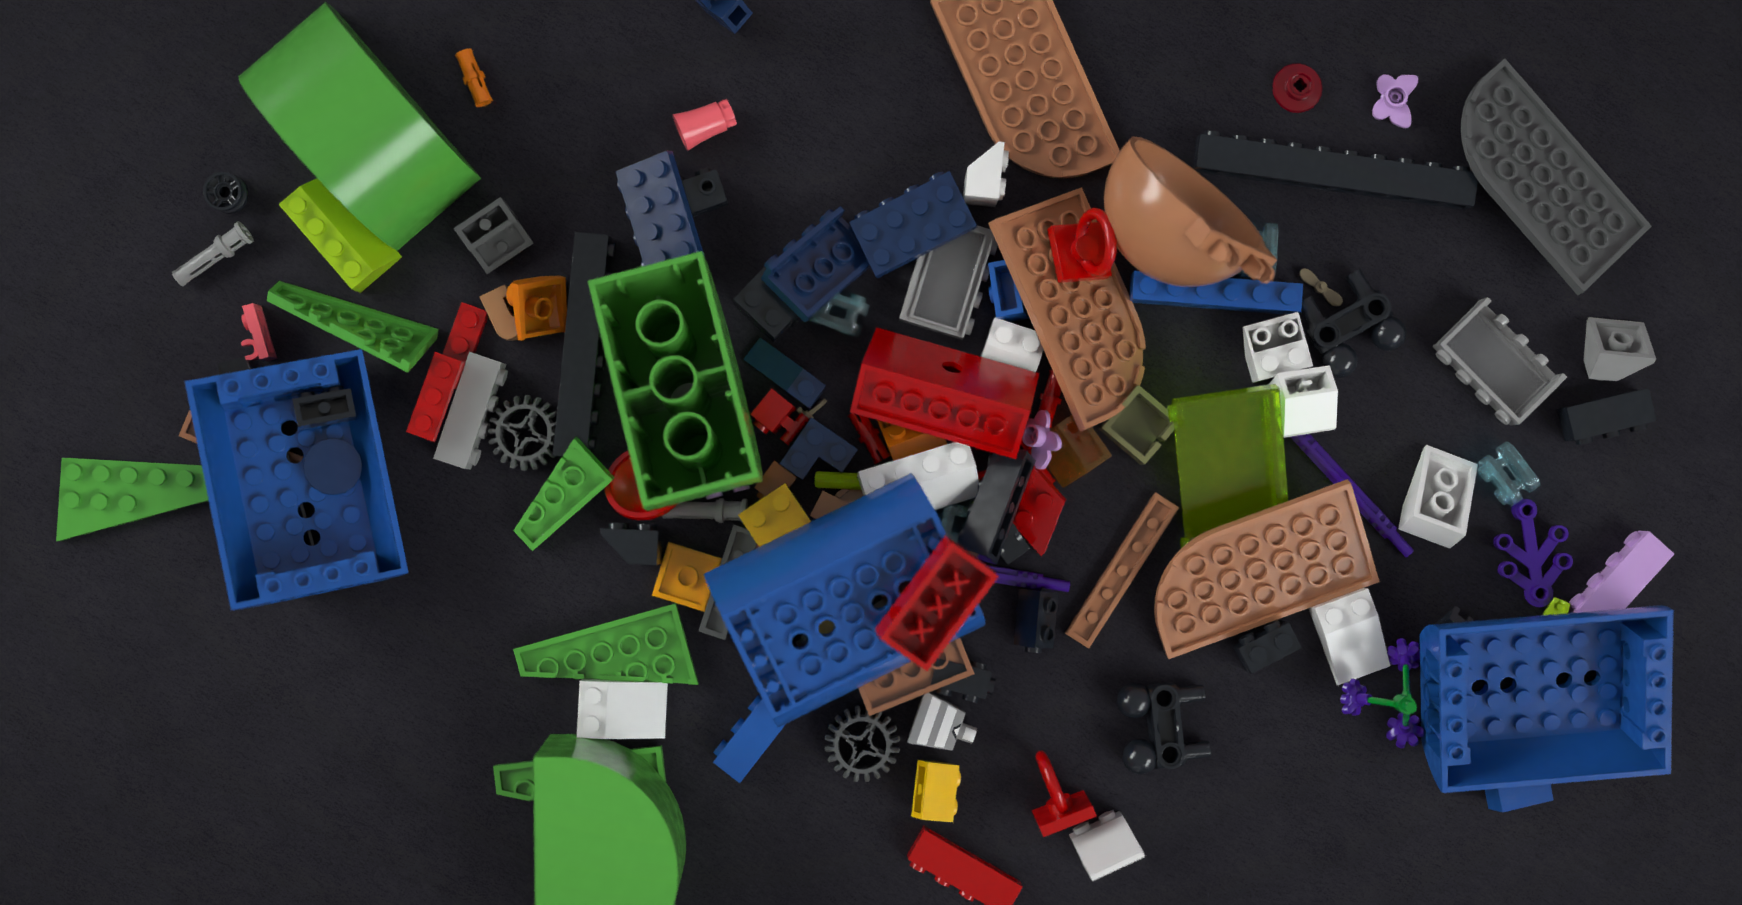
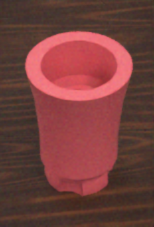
(704, 122)

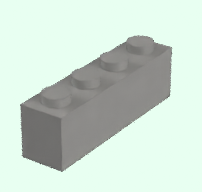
(470, 411)

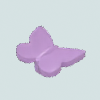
(1394, 98)
(1041, 439)

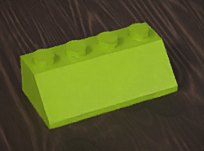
(339, 235)

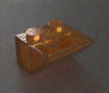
(1078, 454)

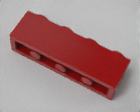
(962, 869)

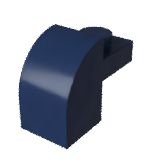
(728, 13)

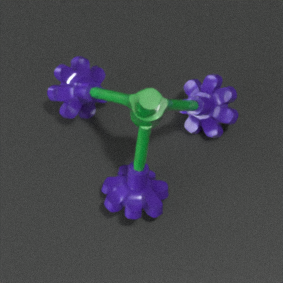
(1403, 728)

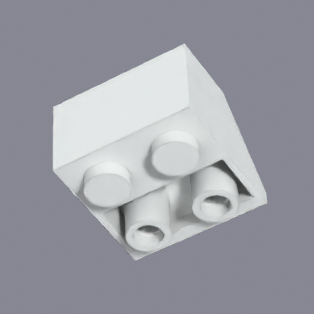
(983, 177)
(1276, 347)
(1307, 400)

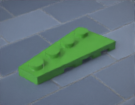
(566, 491)

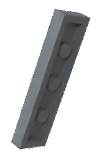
(739, 543)

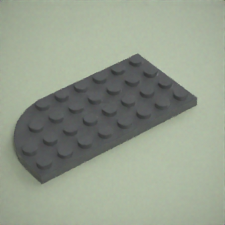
(1546, 179)

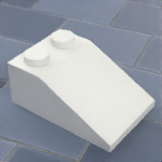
(1013, 345)
(1439, 498)
(1351, 635)
(621, 709)
(1105, 844)

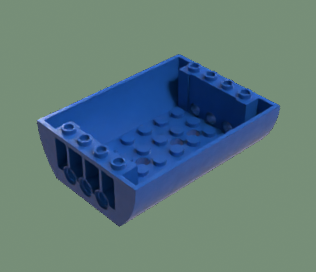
(258, 491)
(828, 574)
(1543, 728)

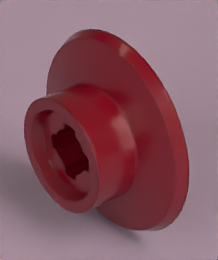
(1288, 96)

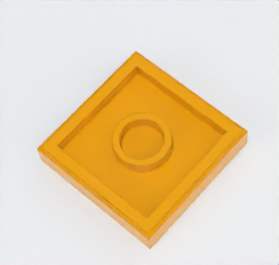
(683, 578)

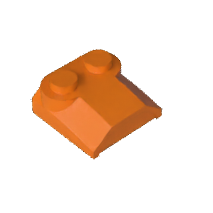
(538, 305)

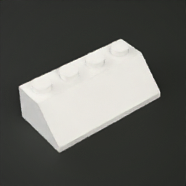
(944, 473)

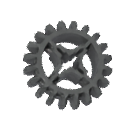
(520, 444)
(850, 737)

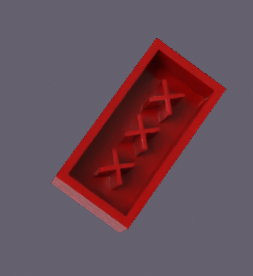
(936, 603)

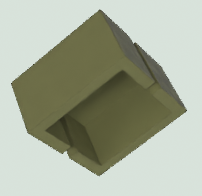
(1139, 425)

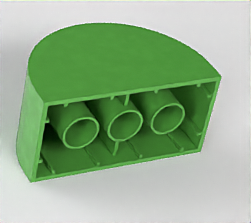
(357, 128)
(676, 381)
(603, 826)

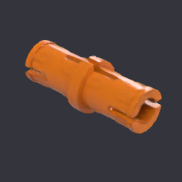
(473, 77)

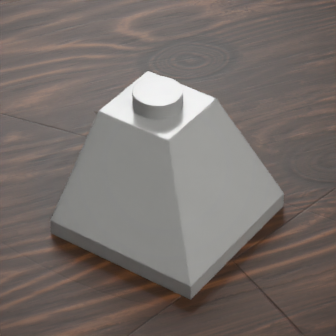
(1616, 348)

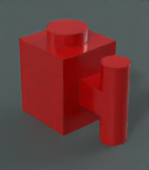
(774, 413)

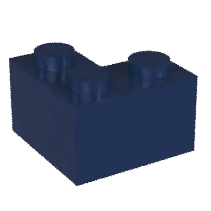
(817, 442)

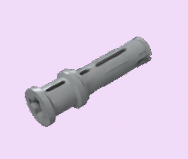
(222, 247)
(719, 510)

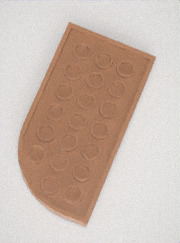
(1028, 84)
(1263, 569)

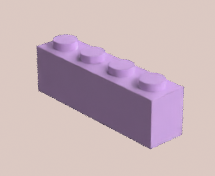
(1624, 574)

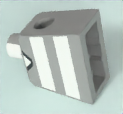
(939, 724)

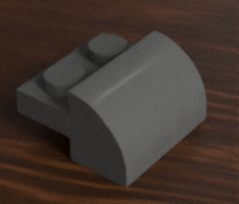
(494, 235)

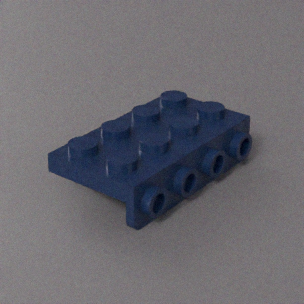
(658, 209)
(912, 223)
(816, 265)

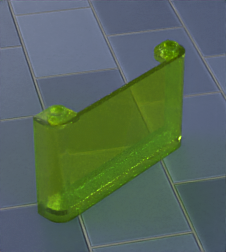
(1228, 456)

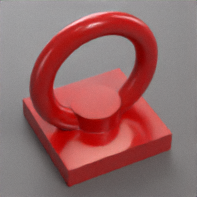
(1082, 250)
(1062, 809)

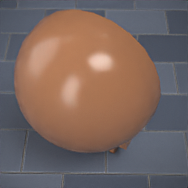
(1178, 222)

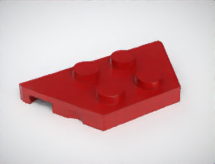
(1037, 510)

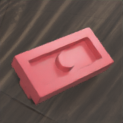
(255, 322)

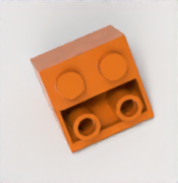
(907, 442)

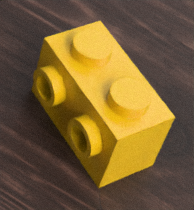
(935, 791)

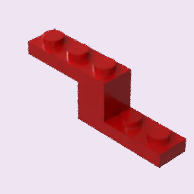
(446, 372)

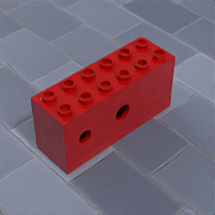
(944, 392)

